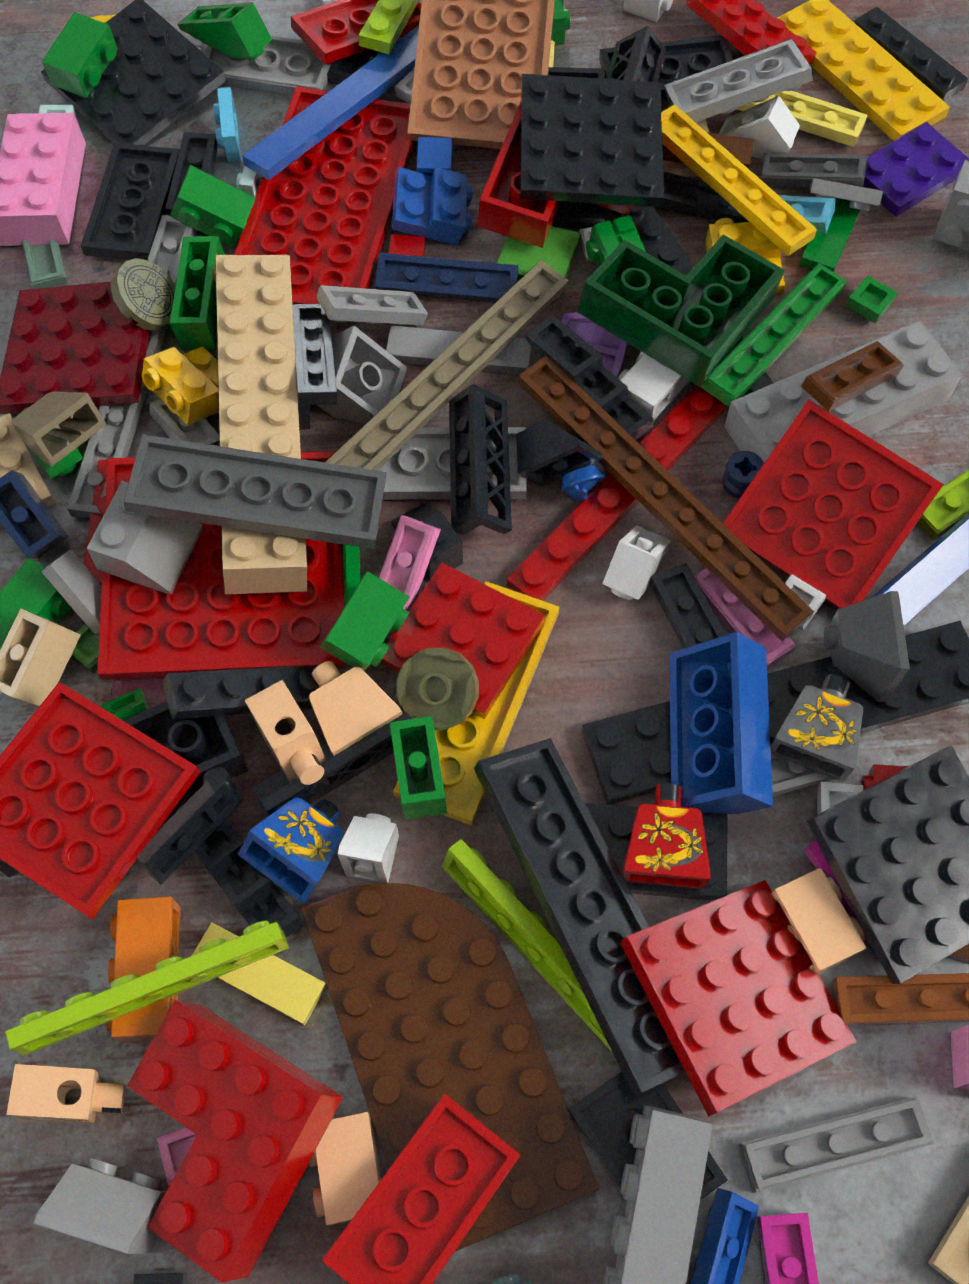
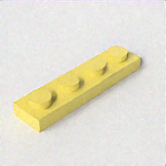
(821, 117)

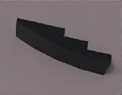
(586, 369)
(245, 886)

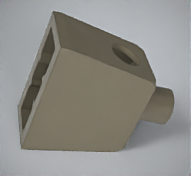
(51, 427)

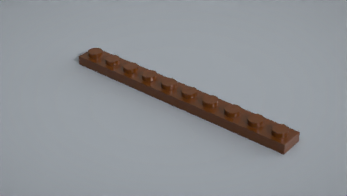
(667, 499)

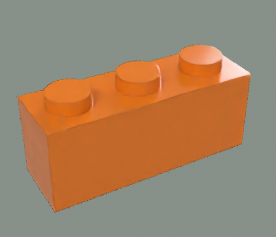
(144, 935)

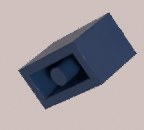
(27, 517)

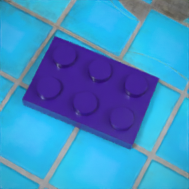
(913, 168)

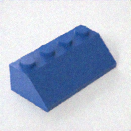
(721, 725)

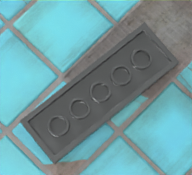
(256, 491)

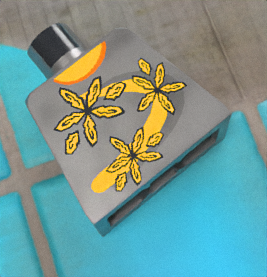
(822, 730)

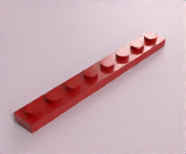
(611, 501)

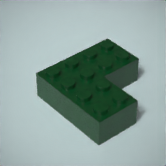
(678, 317)

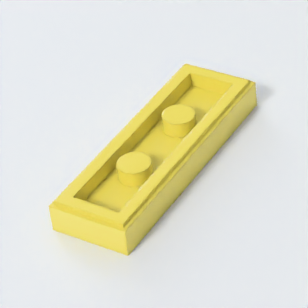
(272, 981)

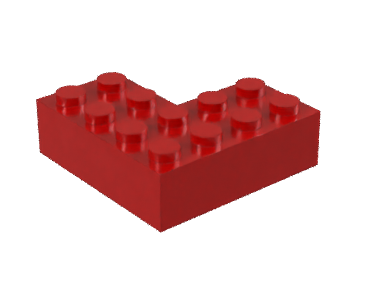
(501, 204)
(253, 1140)

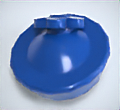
(581, 481)

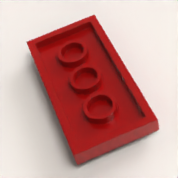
(748, 25)
(335, 27)
(424, 1202)

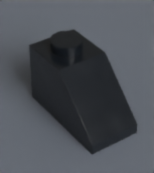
(549, 453)
(448, 545)

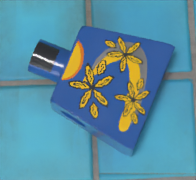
(294, 845)

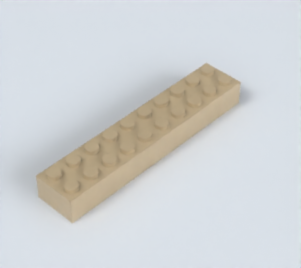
(258, 406)

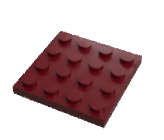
(72, 343)

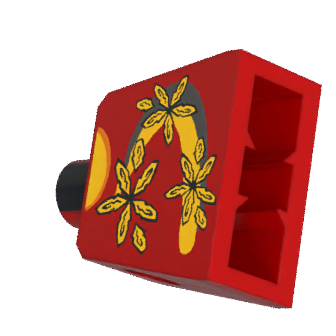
(667, 843)

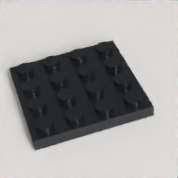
(148, 81)
(591, 140)
(905, 862)

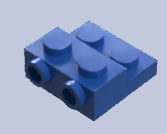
(432, 204)

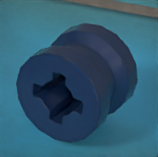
(734, 477)

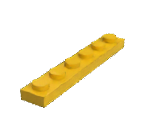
(735, 182)

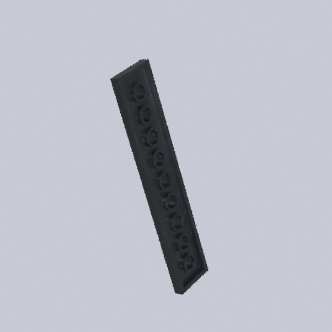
(635, 747)

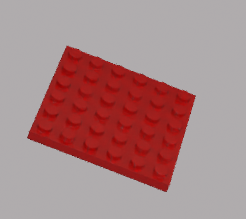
(204, 628)

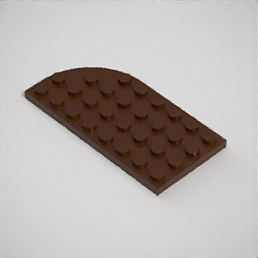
(439, 1014)

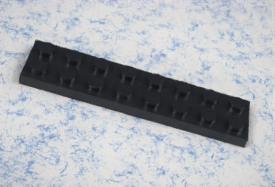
(582, 901)

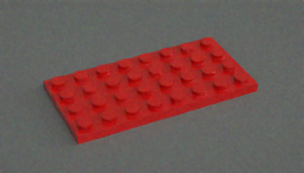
(332, 200)

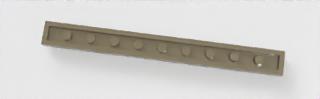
(451, 370)

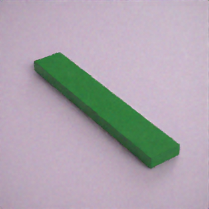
(774, 335)

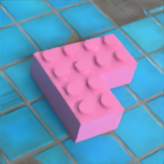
(39, 177)

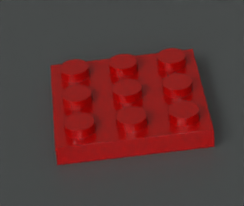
(473, 621)

